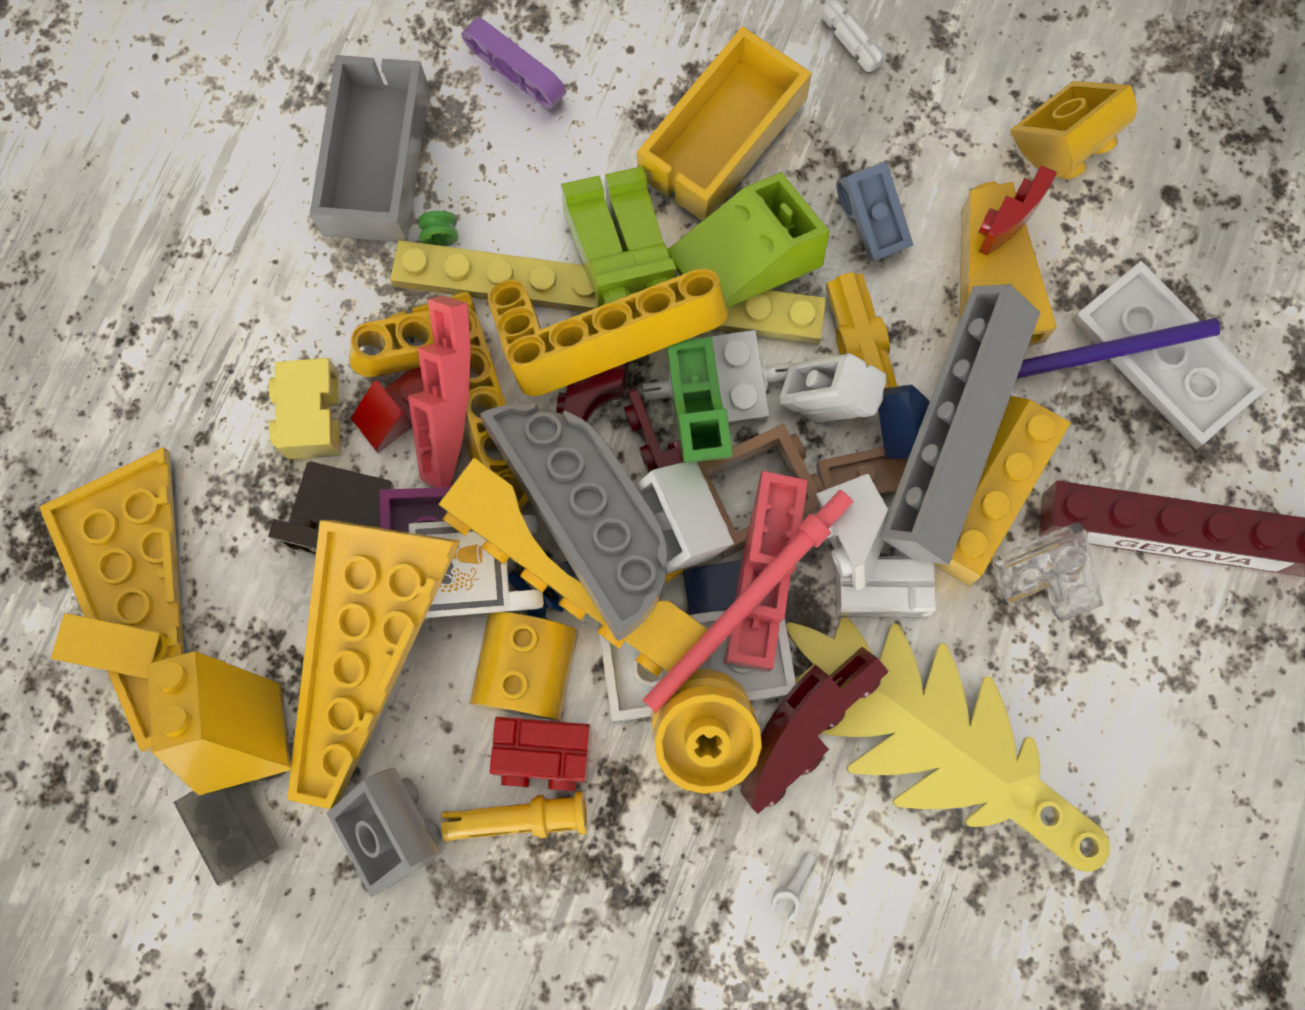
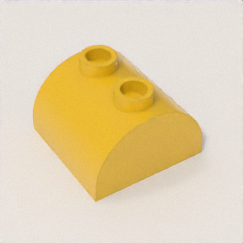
(1075, 125)
(524, 665)

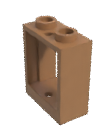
(792, 453)

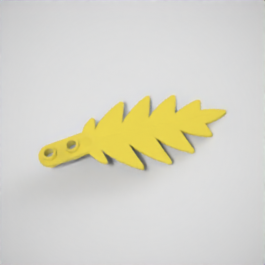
(933, 731)

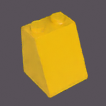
(216, 722)

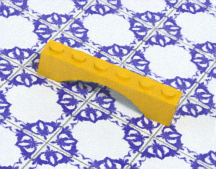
(490, 508)

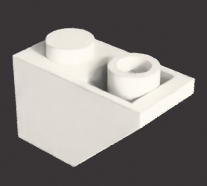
(857, 529)

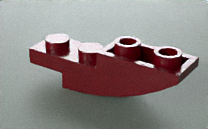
(791, 734)

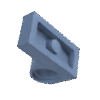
(874, 204)

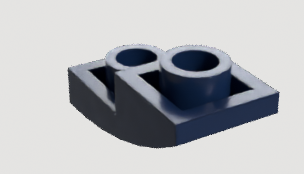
(711, 587)

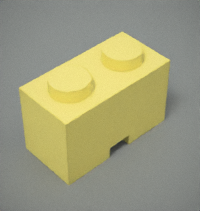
(303, 404)

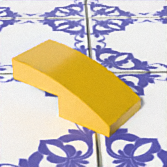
(105, 645)

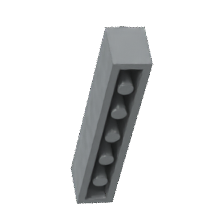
(960, 424)

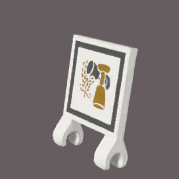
(474, 578)

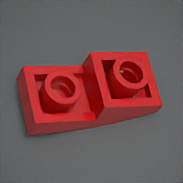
(1015, 212)

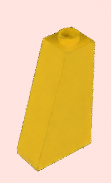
(1009, 264)

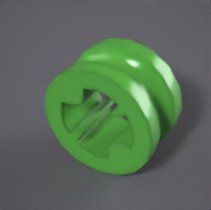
(438, 228)

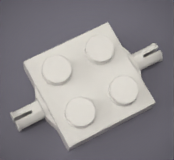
(740, 377)

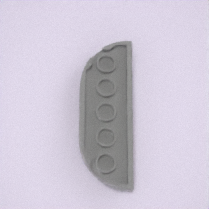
(587, 508)

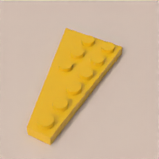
(124, 564)
(361, 624)

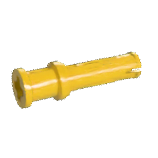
(538, 816)

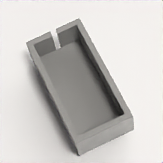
(370, 149)

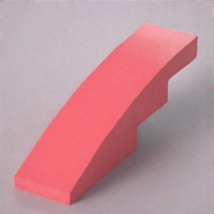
(441, 409)
(772, 526)

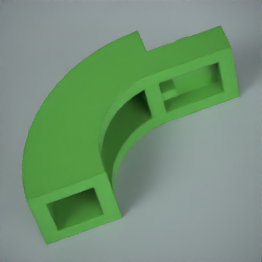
(697, 402)

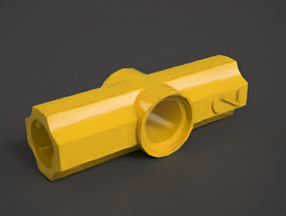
(857, 325)

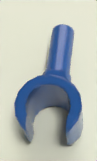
(520, 585)

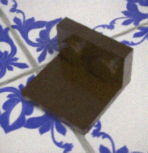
(329, 495)

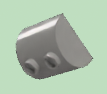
(385, 830)

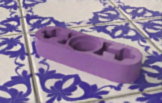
(513, 63)

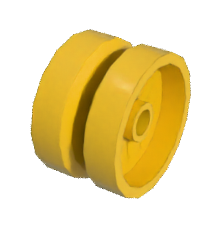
(707, 734)

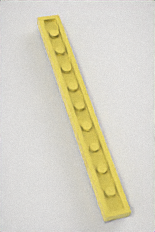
(569, 288)

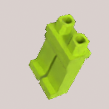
(617, 235)

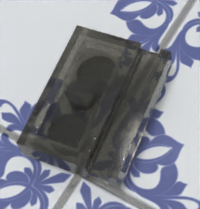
(228, 830)

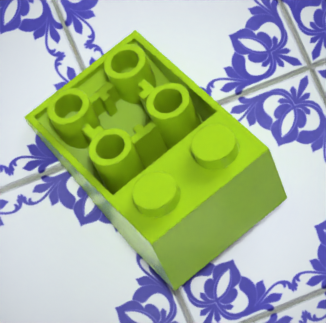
(755, 240)

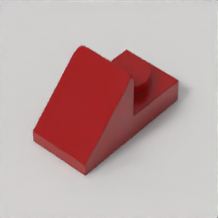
(385, 412)

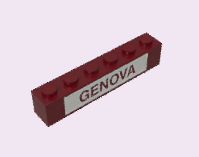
(1177, 527)

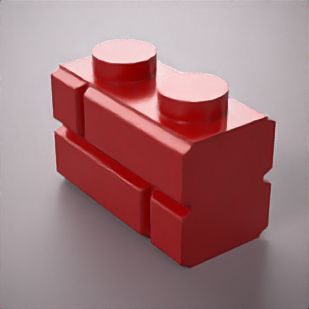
(540, 751)

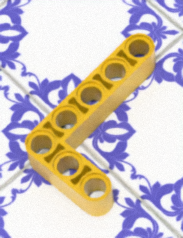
(605, 335)
(399, 356)

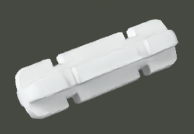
(853, 35)

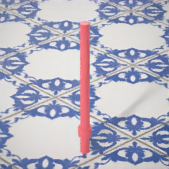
(811, 533)

